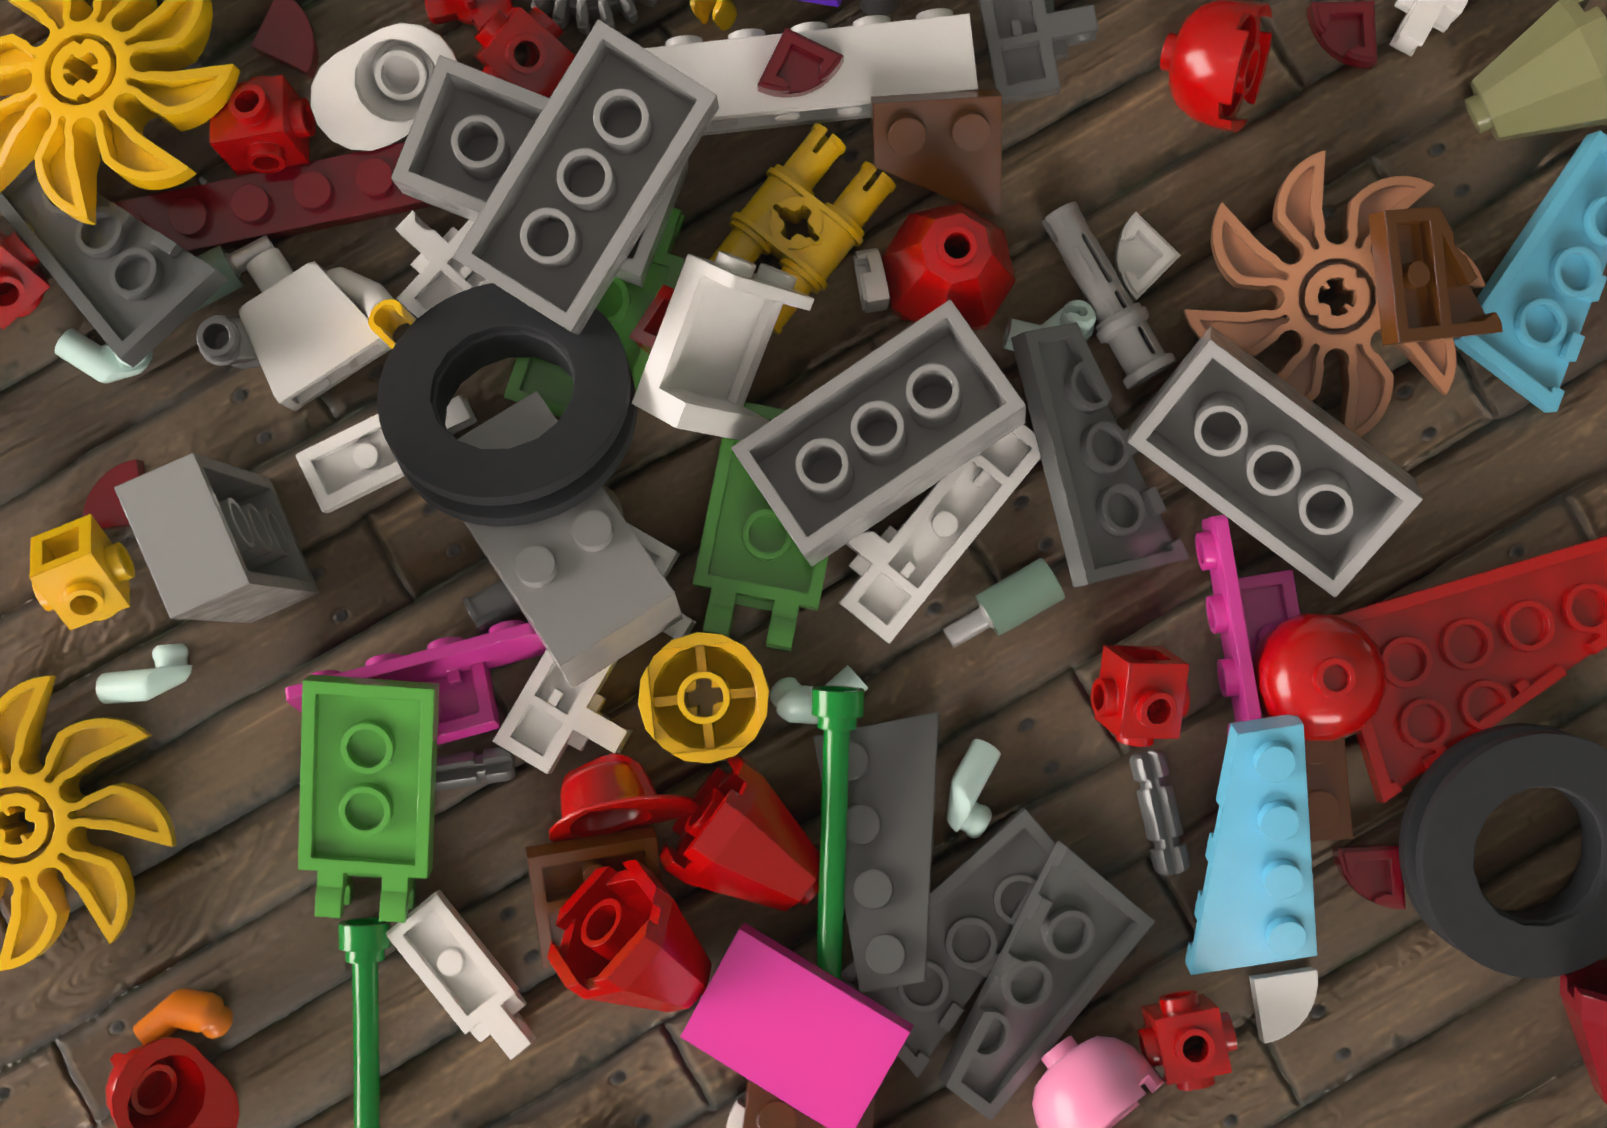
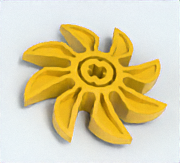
(98, 89)
(61, 820)

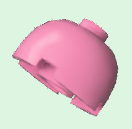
(1091, 1083)

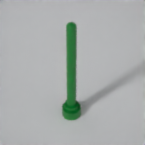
(837, 715)
(364, 947)

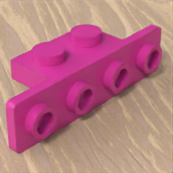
(1241, 613)
(462, 670)

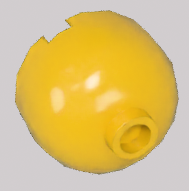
(703, 697)

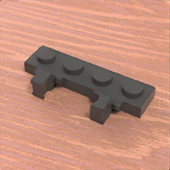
(1027, 41)

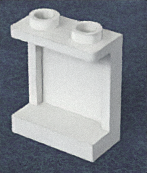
(715, 344)

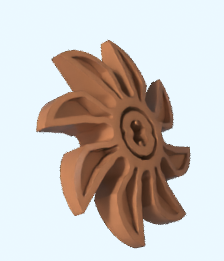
(1349, 265)

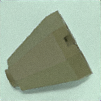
(1547, 77)

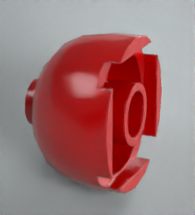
(1218, 61)
(1321, 673)

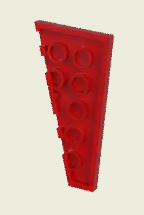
(1476, 653)

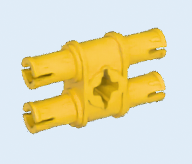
(790, 197)

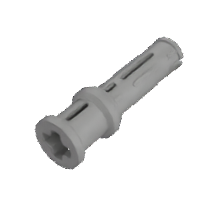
(1120, 320)

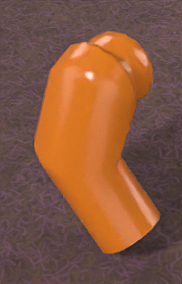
(186, 1010)

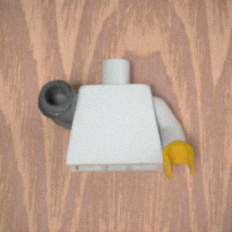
(304, 327)

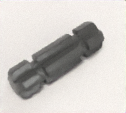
(469, 768)
(1159, 812)

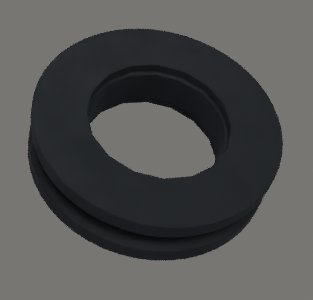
(531, 478)
(1440, 850)

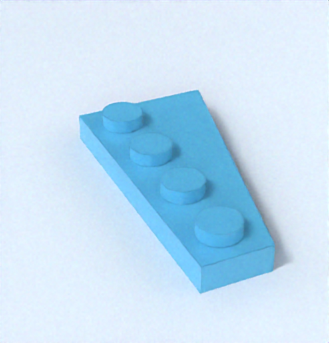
(1549, 282)
(1259, 857)

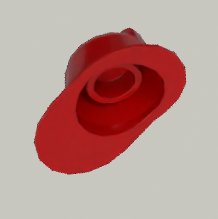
(613, 797)
(169, 1087)

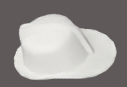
(375, 86)

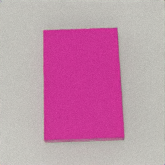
(796, 1030)

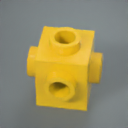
(80, 572)

